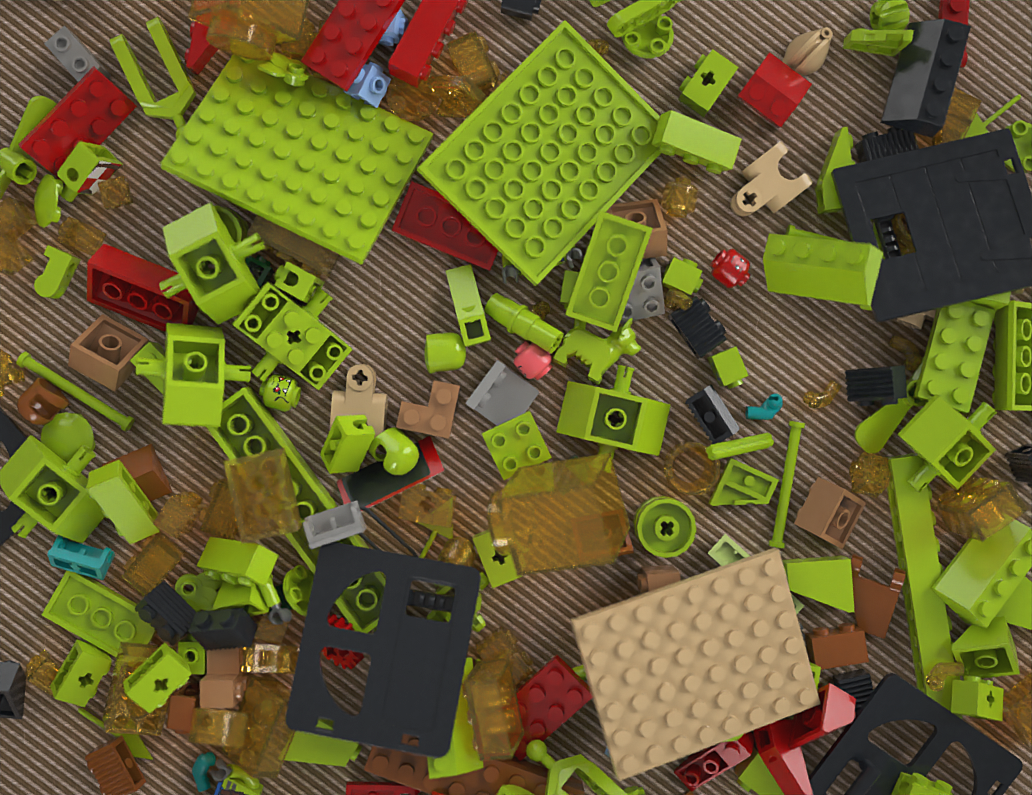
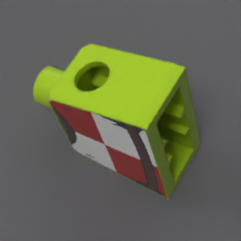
(85, 168)

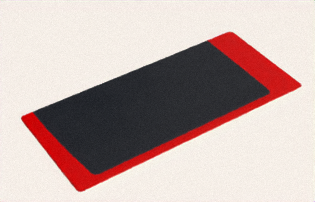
(376, 485)

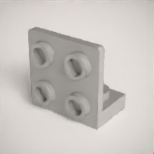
(646, 294)
(502, 395)

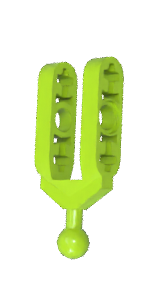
(635, 14)
(173, 106)
(561, 770)

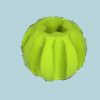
(889, 15)

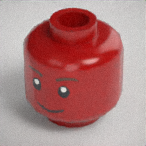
(730, 268)

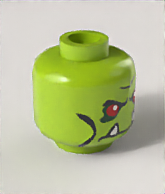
(280, 392)

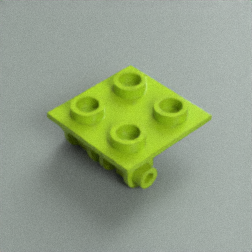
(516, 444)

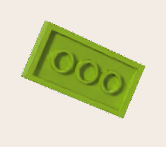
(608, 271)
(955, 354)
(96, 613)

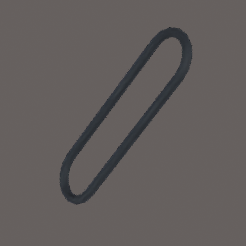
(385, 527)

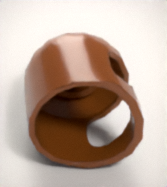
(41, 402)

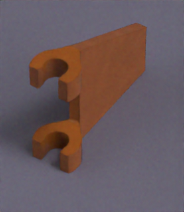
(873, 600)

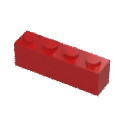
(424, 39)

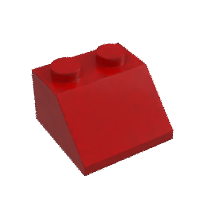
(774, 90)
(832, 713)

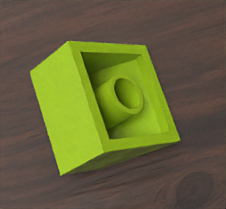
(987, 650)

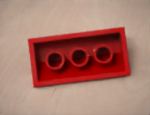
(133, 289)

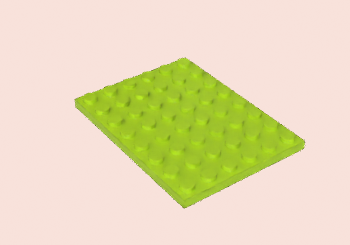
(546, 153)
(299, 155)

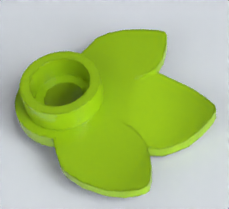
(291, 70)
(204, 591)

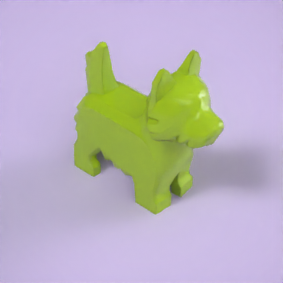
(595, 351)

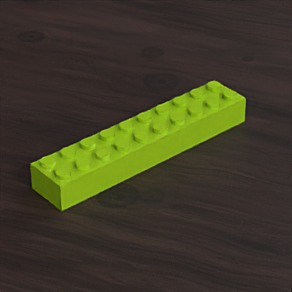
(251, 429)

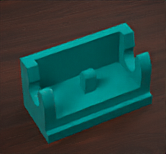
(80, 558)

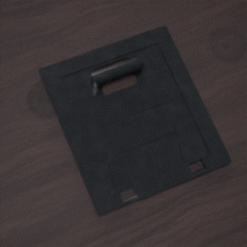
(962, 217)

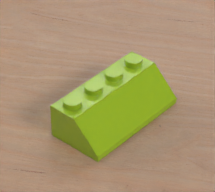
(821, 268)
(1013, 357)
(986, 573)
(462, 756)

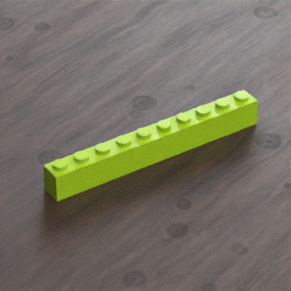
(918, 555)

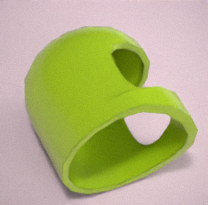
(444, 352)
(401, 451)

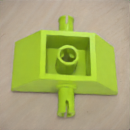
(204, 239)
(311, 353)
(193, 394)
(587, 411)
(947, 442)
(29, 484)

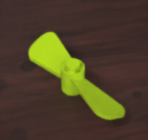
(15, 162)
(879, 426)

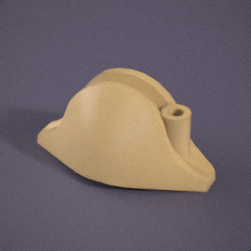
(808, 51)

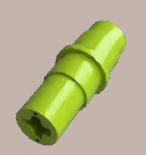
(523, 322)

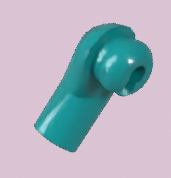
(767, 410)
(200, 770)

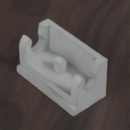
(334, 524)

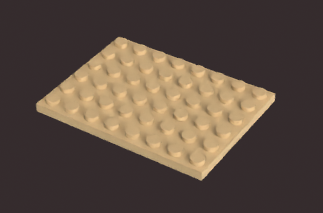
(695, 663)

